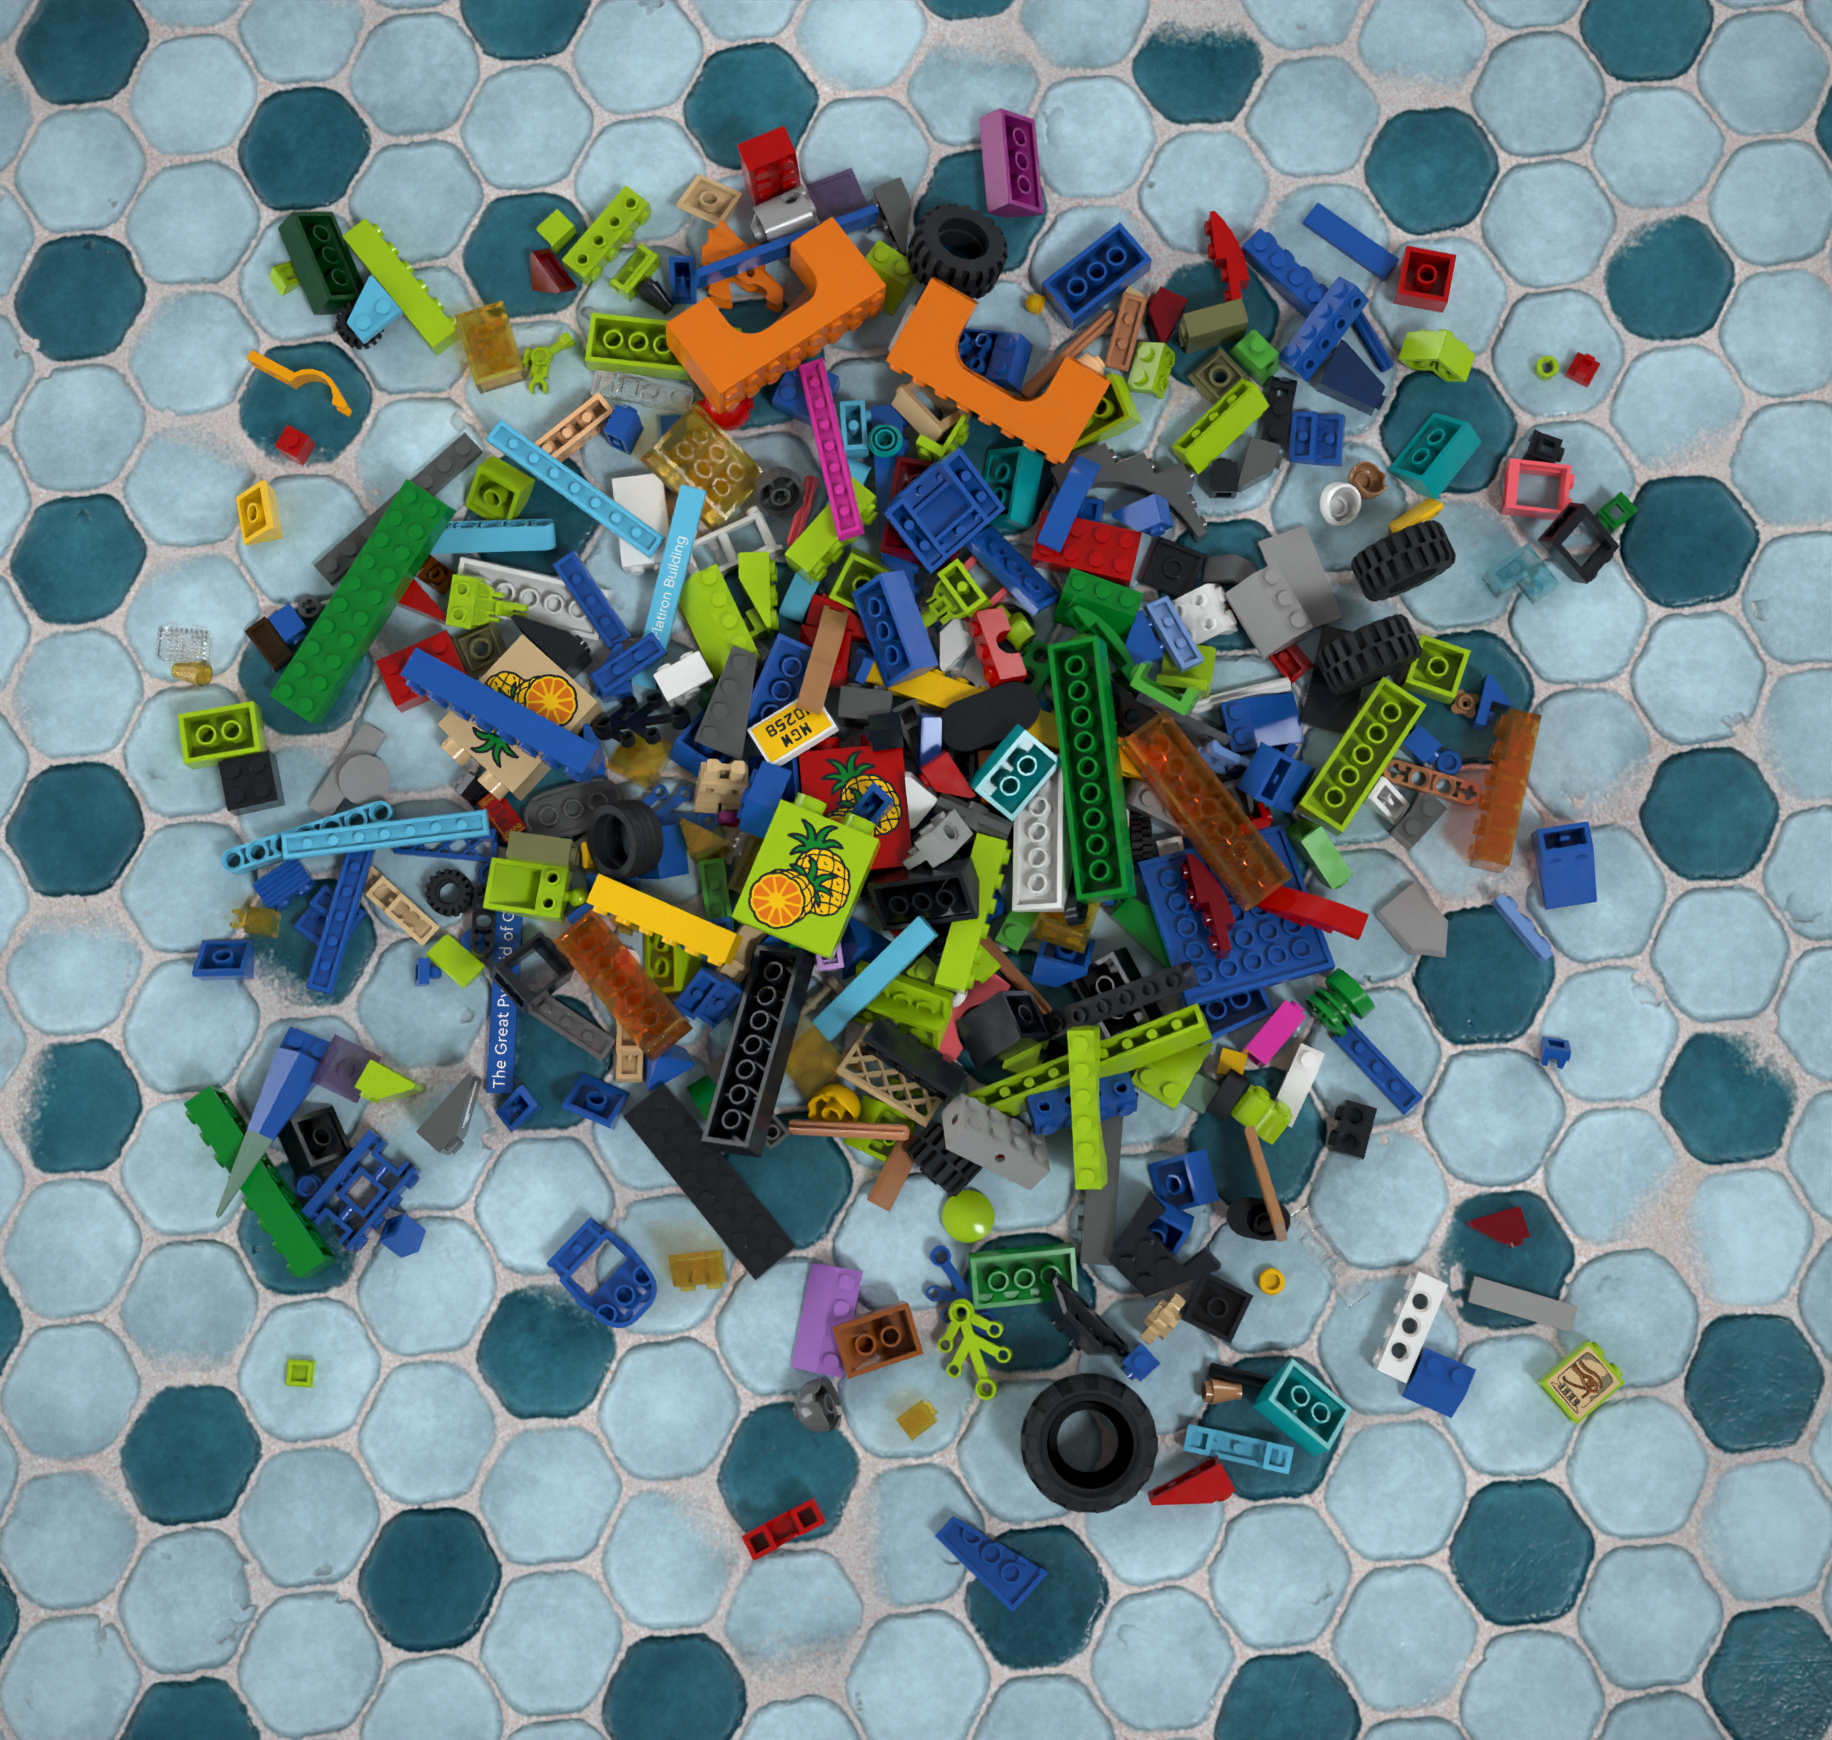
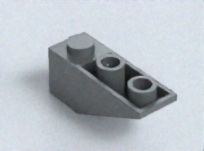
(895, 209)

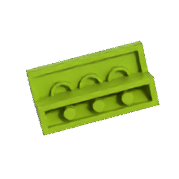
(912, 1006)

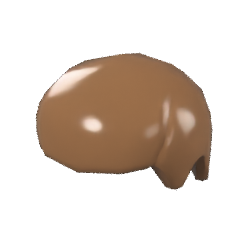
(1367, 480)

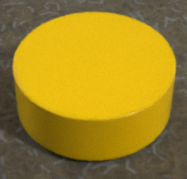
(1271, 1281)

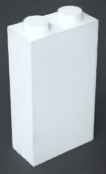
(647, 500)

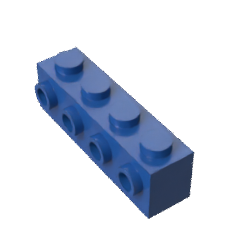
(1283, 272)
(1323, 328)
(1052, 1108)

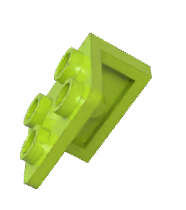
(931, 451)
(1199, 676)

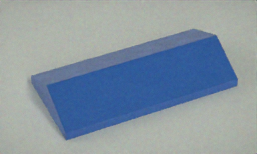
(779, 679)

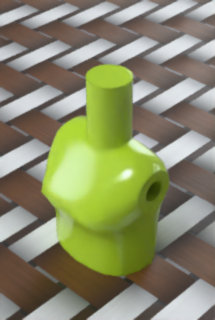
(1021, 631)

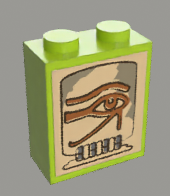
(1581, 1381)

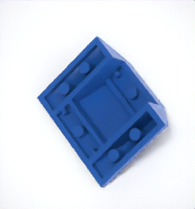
(943, 509)

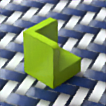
(557, 231)
(755, 625)

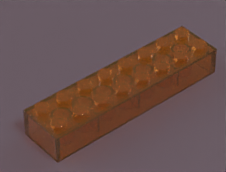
(1205, 810)

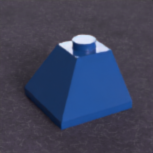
(1060, 965)

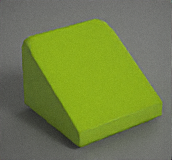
(284, 277)

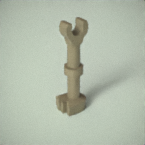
(811, 1003)

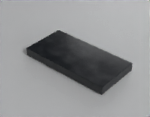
(1323, 707)
(1191, 720)

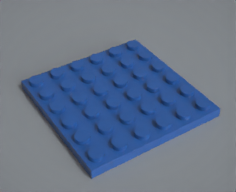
(1263, 945)

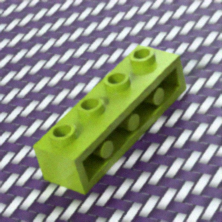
(607, 236)
(1220, 426)

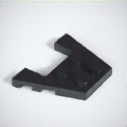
(1149, 1261)

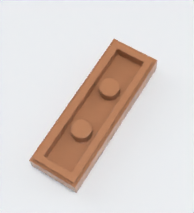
(1125, 332)
(892, 1175)

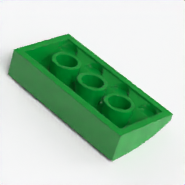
(1019, 1274)

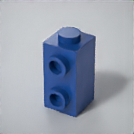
(1138, 1362)

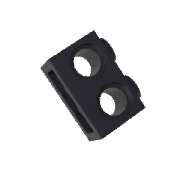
(1359, 1132)

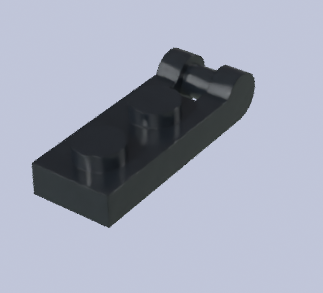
(1279, 413)

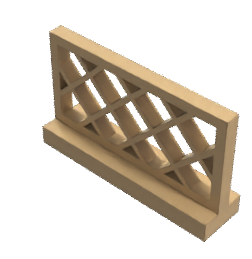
(862, 1080)

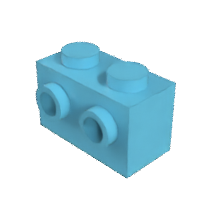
(854, 428)

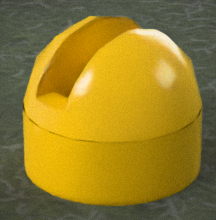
(1035, 303)

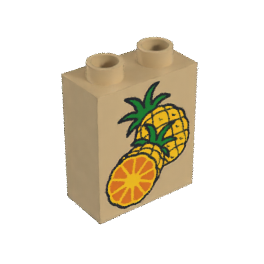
(537, 684)

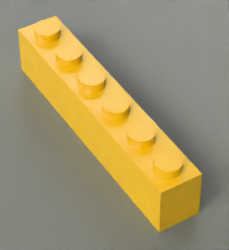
(664, 919)

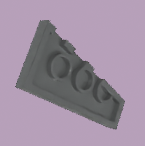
(729, 708)

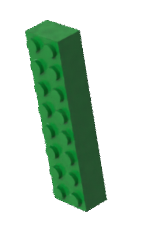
(264, 1188)

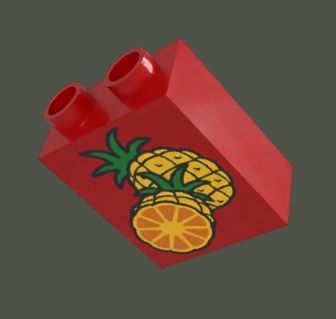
(841, 779)

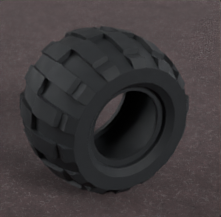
(1125, 1473)

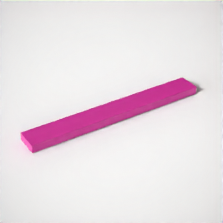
(831, 450)

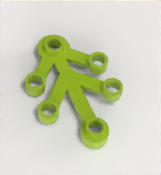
(972, 1344)

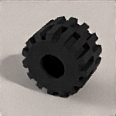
(940, 1164)

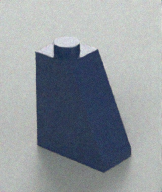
(1352, 381)

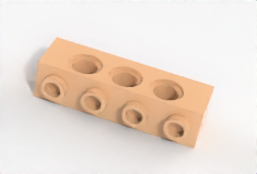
(576, 428)

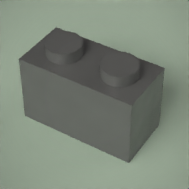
(1418, 821)

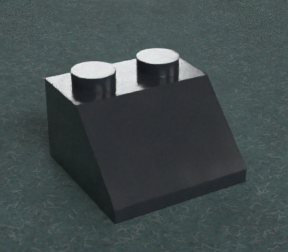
(314, 1141)

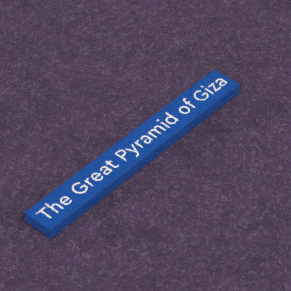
(503, 1010)

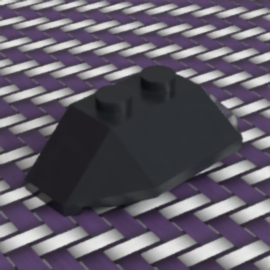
(1082, 1322)

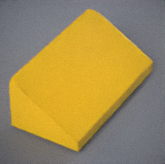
(1422, 512)

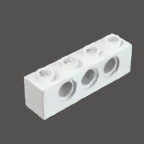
(1433, 1293)

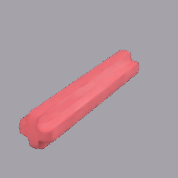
(801, 516)

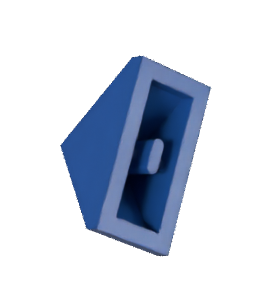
(682, 274)
(873, 804)
(519, 1108)

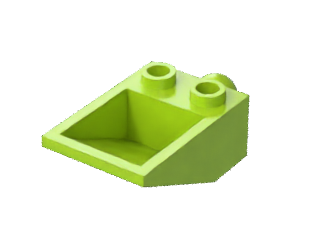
(525, 887)

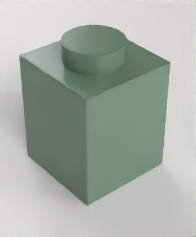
(1200, 1093)

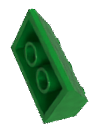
(1106, 599)

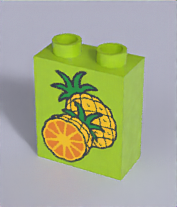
(808, 876)

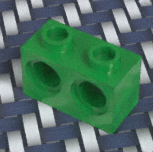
(1039, 671)

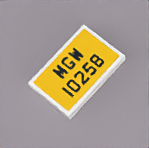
(790, 733)

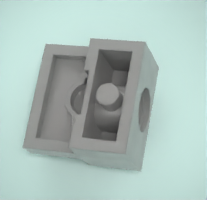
(938, 840)

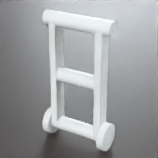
(753, 514)

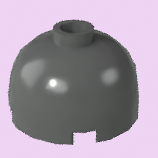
(779, 492)
(816, 1406)

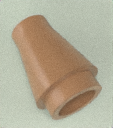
(1220, 1391)

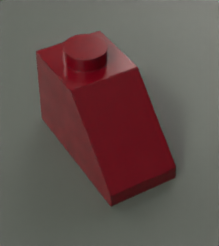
(1165, 313)
(1502, 1227)

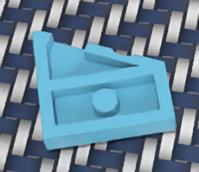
(372, 311)

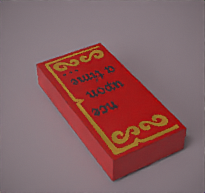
(502, 816)

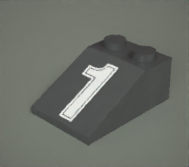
(452, 1118)

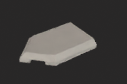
(1415, 923)

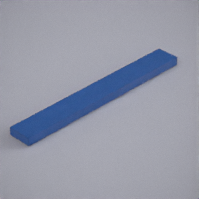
(775, 249)

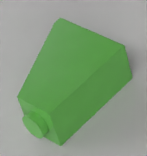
(1318, 852)

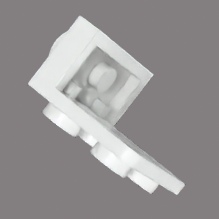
(1206, 613)

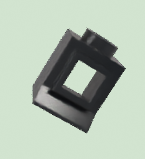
(1534, 453)

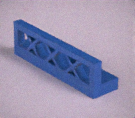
(494, 838)

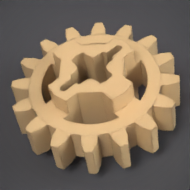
(1162, 1319)

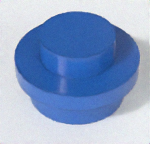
(308, 1186)

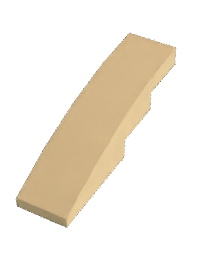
(399, 907)
(629, 1058)

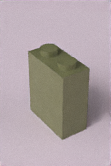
(1212, 326)
(543, 850)

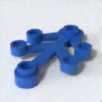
(665, 813)
(964, 1291)

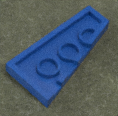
(995, 1566)

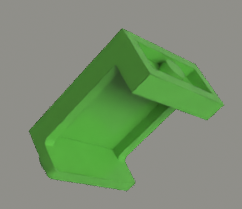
(1181, 704)

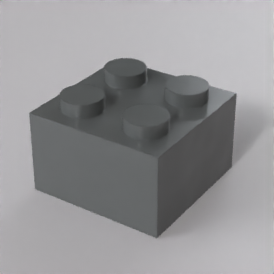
(859, 702)

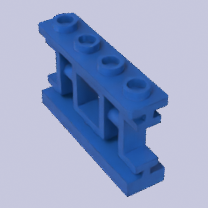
(345, 1177)

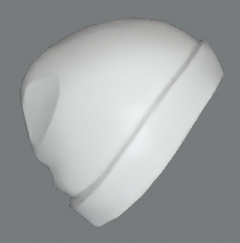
(1340, 503)

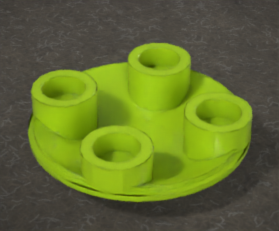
(968, 1216)

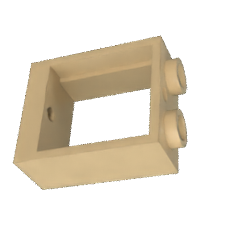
(920, 417)

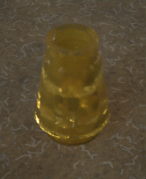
(193, 672)

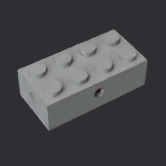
(995, 1141)

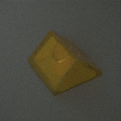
(703, 843)

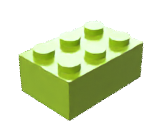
(221, 734)

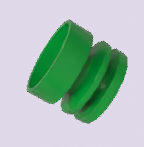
(1344, 998)

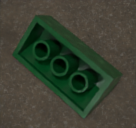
(321, 261)

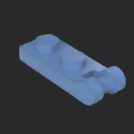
(1224, 760)

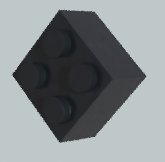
(251, 783)
(1216, 1307)

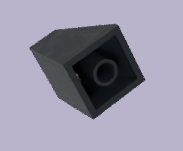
(1002, 1027)

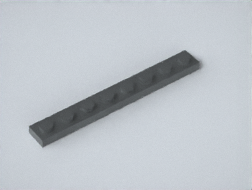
(431, 478)

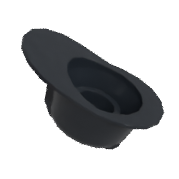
(1251, 1219)

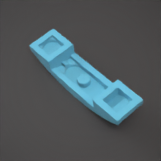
(1238, 1448)

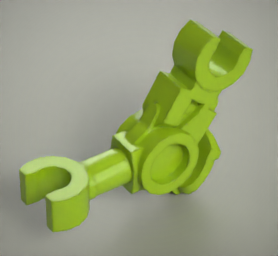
(541, 359)

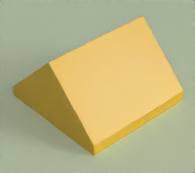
(259, 514)

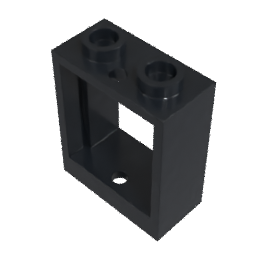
(1560, 530)
(515, 988)

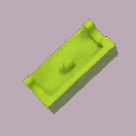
(635, 272)

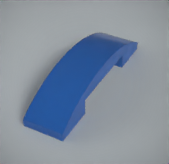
(1068, 503)

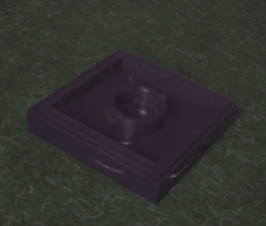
(836, 195)
(343, 1067)

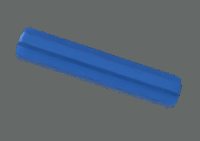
(1372, 343)

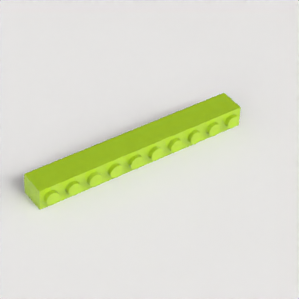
(1118, 1055)

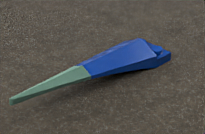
(280, 1097)

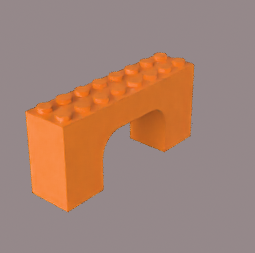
(931, 355)
(737, 364)

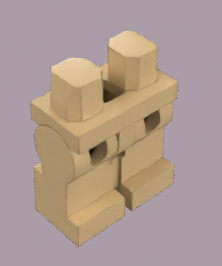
(721, 785)

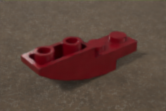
(1207, 895)

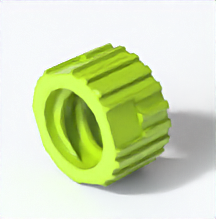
(1549, 360)

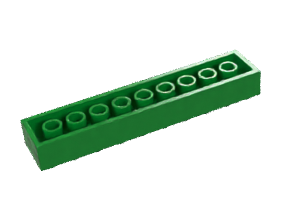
(363, 602)
(1091, 770)

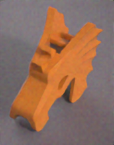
(725, 243)

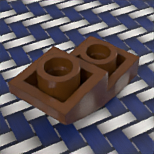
(435, 575)

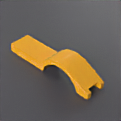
(298, 378)

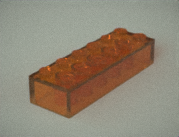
(1504, 791)
(622, 985)

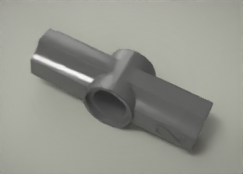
(975, 816)

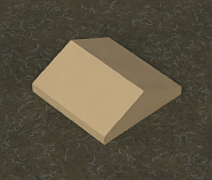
(710, 200)

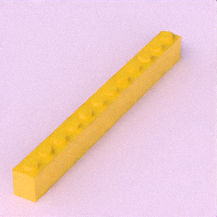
(938, 692)

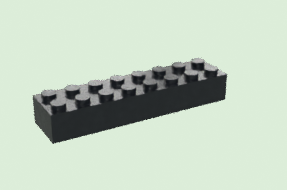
(758, 1051)
(710, 1182)

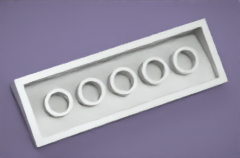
(545, 594)
(1042, 850)

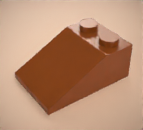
(877, 1339)

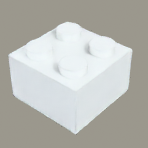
(684, 680)

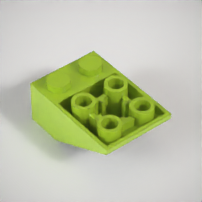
(757, 578)

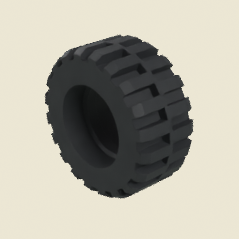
(964, 230)
(1403, 560)
(1369, 654)

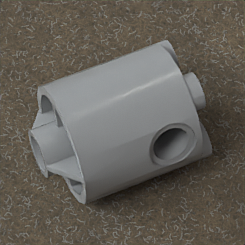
(783, 216)

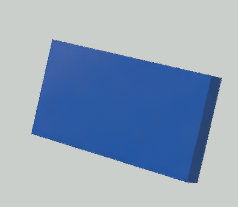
(1012, 570)

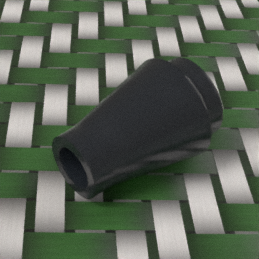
(654, 295)

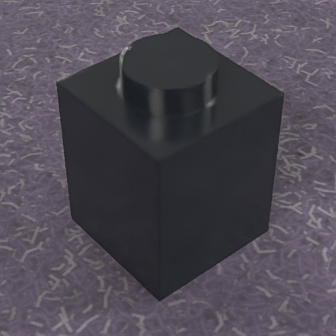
(1223, 478)
(884, 731)

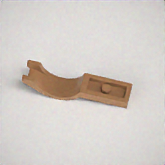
(822, 660)

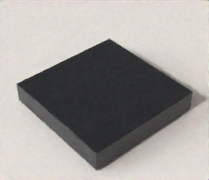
(1172, 568)

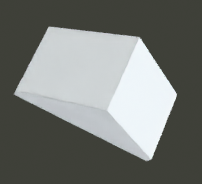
(919, 799)
(1386, 801)

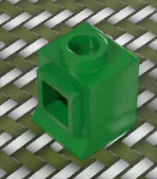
(1606, 518)

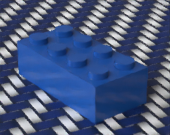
(1096, 276)

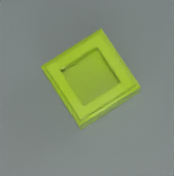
(300, 1373)

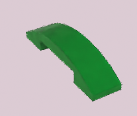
(1084, 619)

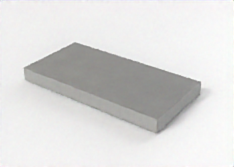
(1304, 573)

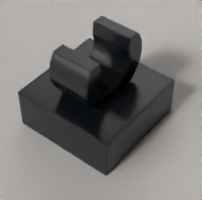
(470, 788)

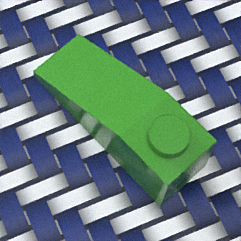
(1016, 930)

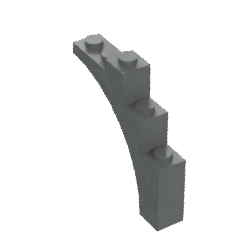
(1139, 477)

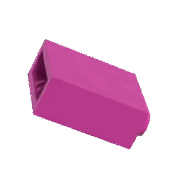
(1274, 1033)

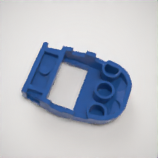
(624, 1294)

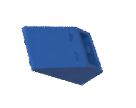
(996, 356)
(1276, 778)
(1565, 865)

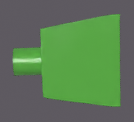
(1254, 356)

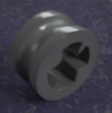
(305, 601)

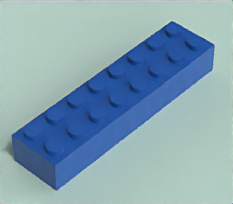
(501, 714)

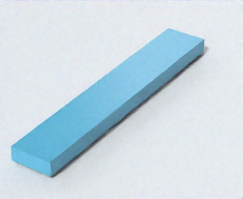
(875, 978)

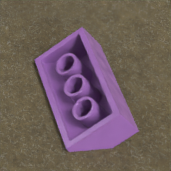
(828, 1301)

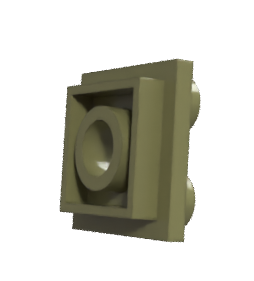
(1217, 363)
(467, 643)

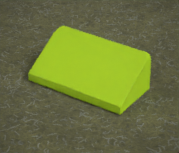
(455, 961)

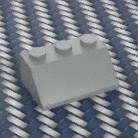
(1269, 611)

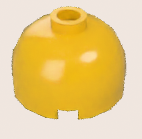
(835, 1103)

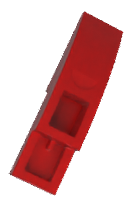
(1228, 255)

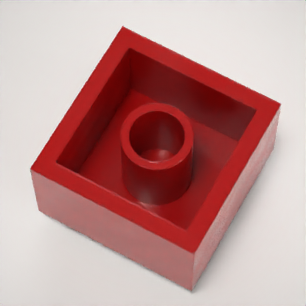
(1424, 279)

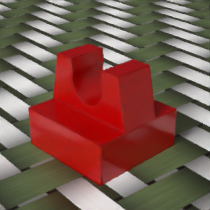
(1582, 369)

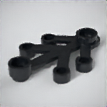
(610, 727)

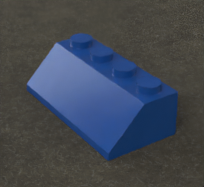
(894, 628)

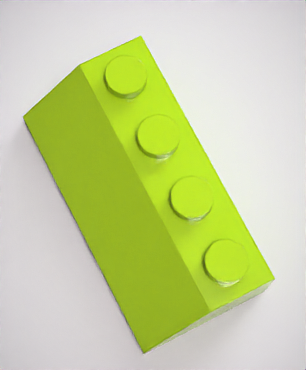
(714, 618)

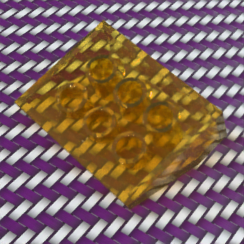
(706, 458)

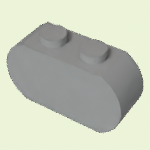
(1144, 803)

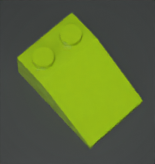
(1112, 415)
(1170, 1076)

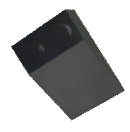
(559, 645)

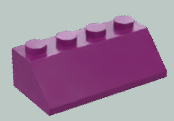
(1010, 164)

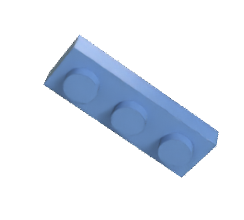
(1173, 634)
(1522, 927)

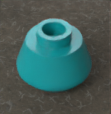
(882, 435)

